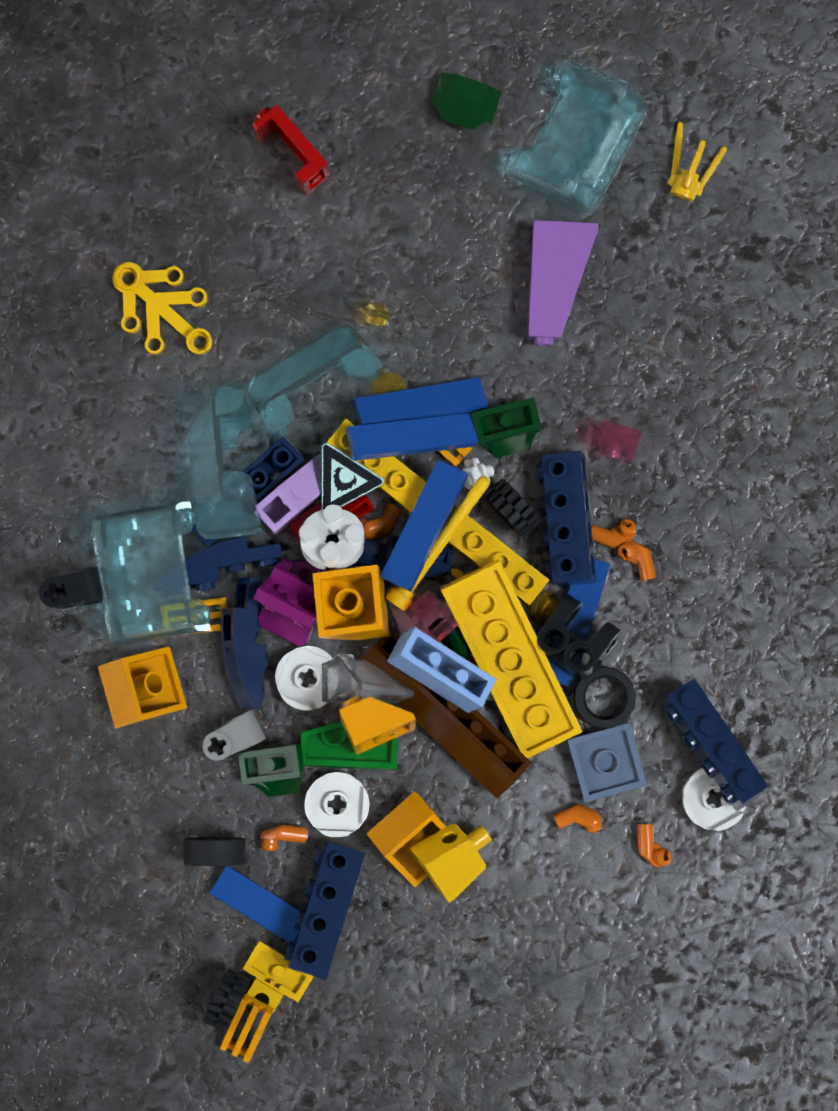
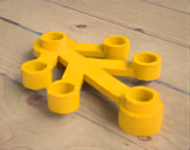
(158, 305)

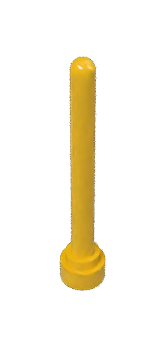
(402, 597)

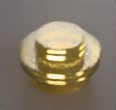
(376, 314)
(389, 383)
(543, 606)

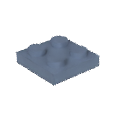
(607, 762)

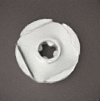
(332, 521)
(290, 684)
(699, 812)
(349, 818)

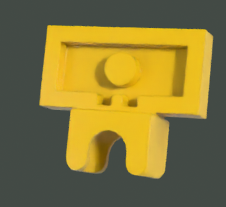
(274, 976)

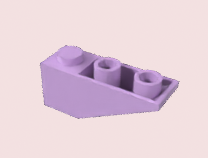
(292, 496)

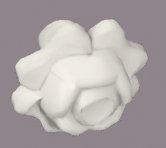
(475, 470)

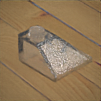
(351, 677)

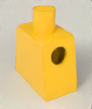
(452, 858)

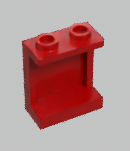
(315, 167)

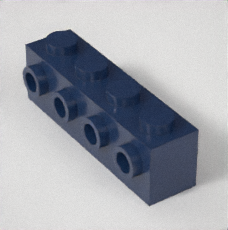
(568, 519)
(715, 745)
(326, 910)

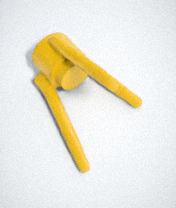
(686, 183)

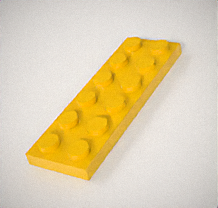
(509, 652)

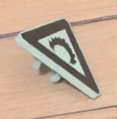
(344, 478)

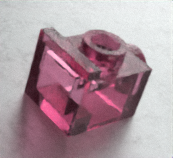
(616, 440)
(426, 610)

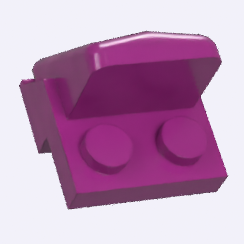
(289, 601)

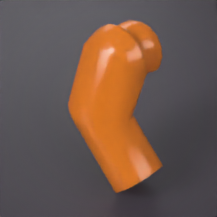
(382, 526)
(615, 536)
(639, 556)
(581, 815)
(282, 833)
(649, 849)

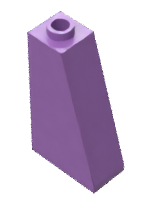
(557, 266)

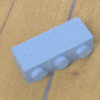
(441, 670)

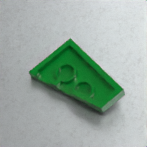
(331, 748)

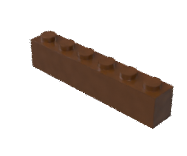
(463, 734)

